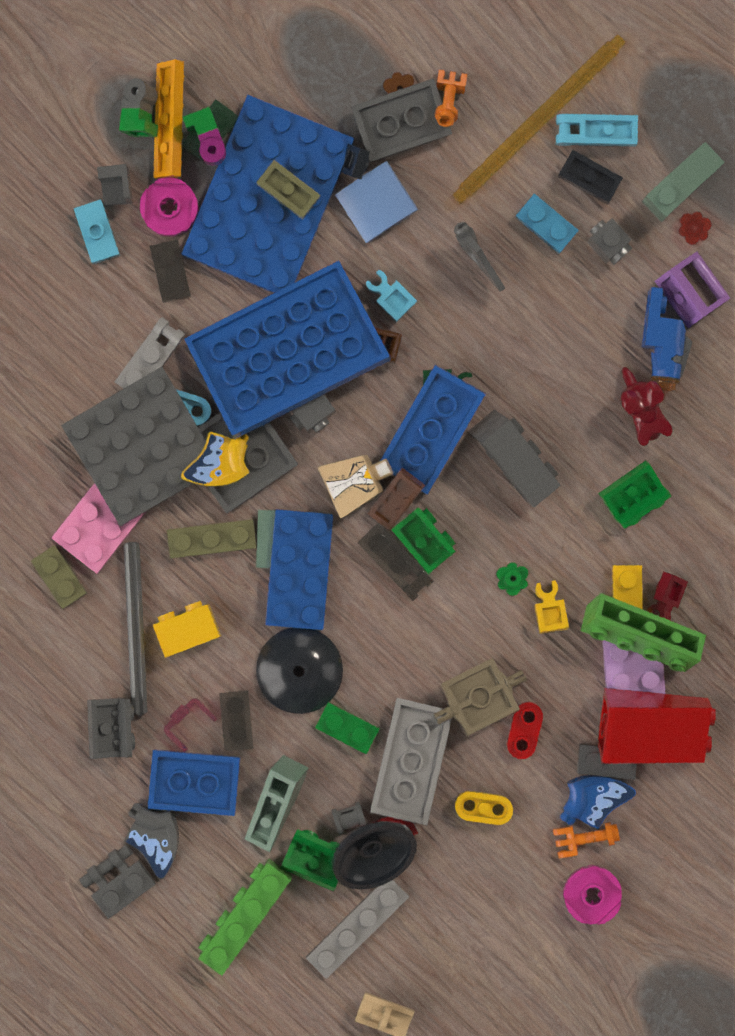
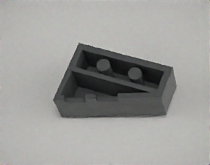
(516, 457)

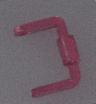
(179, 714)

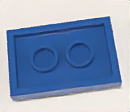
(194, 782)

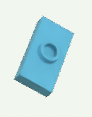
(96, 231)

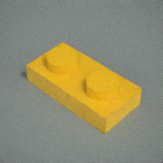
(627, 584)

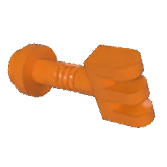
(446, 113)
(573, 840)

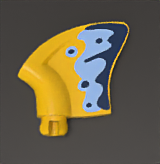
(219, 461)

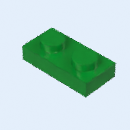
(347, 728)

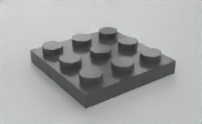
(265, 459)

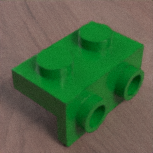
(634, 495)
(424, 540)
(311, 859)

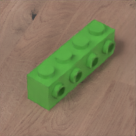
(643, 633)
(246, 915)

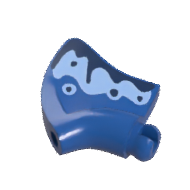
(594, 798)

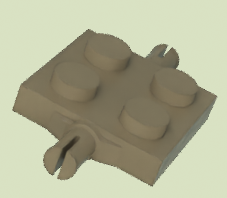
(480, 697)

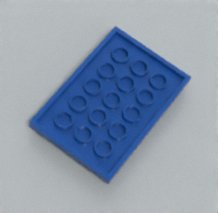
(241, 224)
(287, 349)

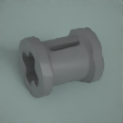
(348, 817)

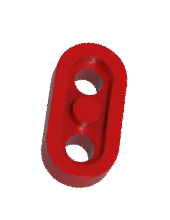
(524, 730)

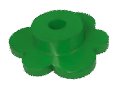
(504, 575)

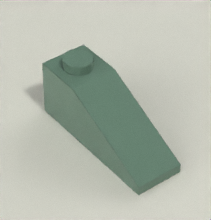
(682, 181)
(276, 802)

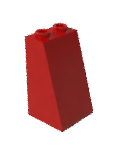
(654, 727)

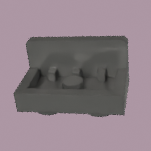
(110, 728)

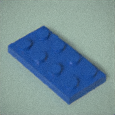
(433, 426)
(299, 569)

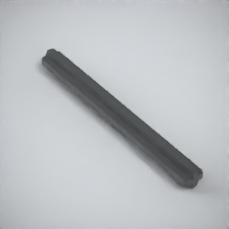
(135, 627)

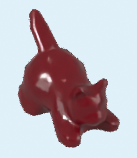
(642, 403)

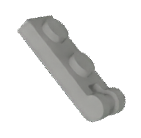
(151, 353)

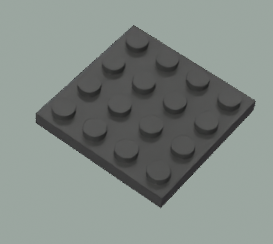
(137, 445)

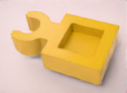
(550, 613)

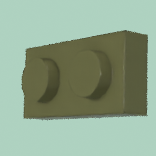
(288, 189)
(59, 577)

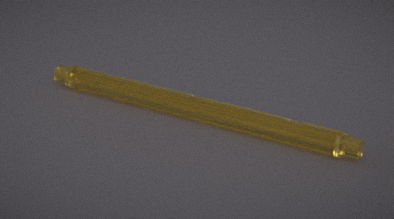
(538, 119)

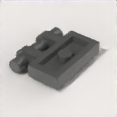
(121, 890)

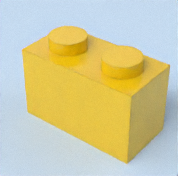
(187, 629)

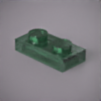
(224, 119)

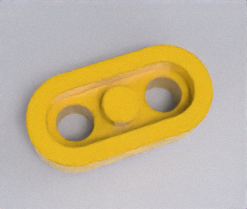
(483, 807)

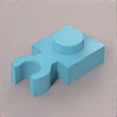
(394, 299)

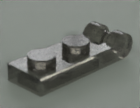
(394, 560)

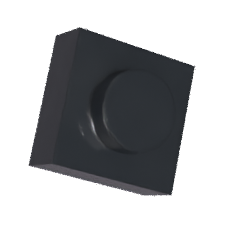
(355, 161)

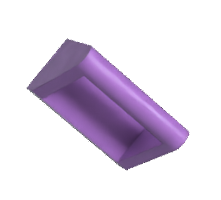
(683, 295)

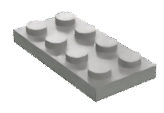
(410, 763)

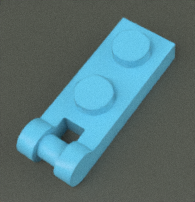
(598, 130)

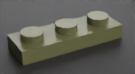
(211, 538)

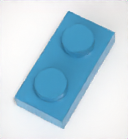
(546, 223)

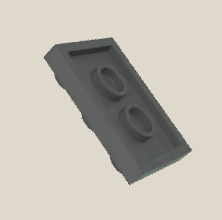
(400, 120)

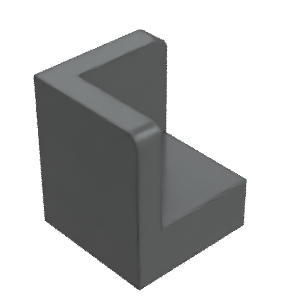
(115, 184)

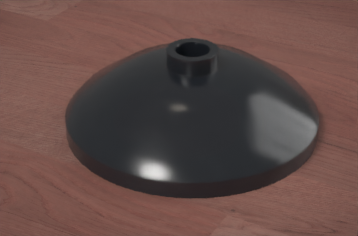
(305, 649)
(374, 855)

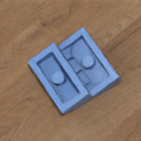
(376, 202)

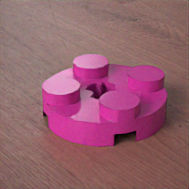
(157, 195)
(575, 894)

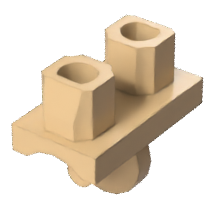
(384, 1015)

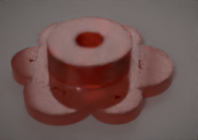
(702, 226)

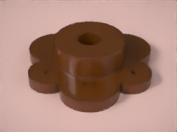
(391, 84)

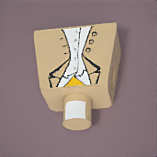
(354, 482)

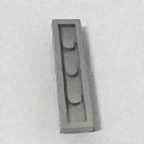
(356, 927)

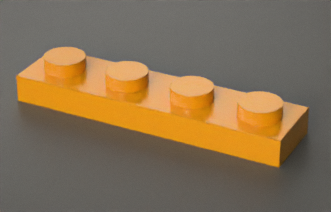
(169, 119)

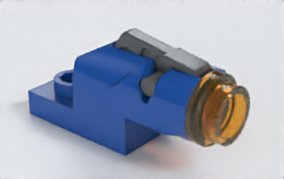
(668, 341)

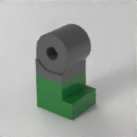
(137, 109)

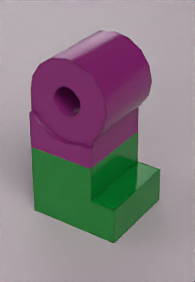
(211, 147)

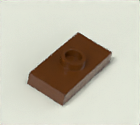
(396, 499)

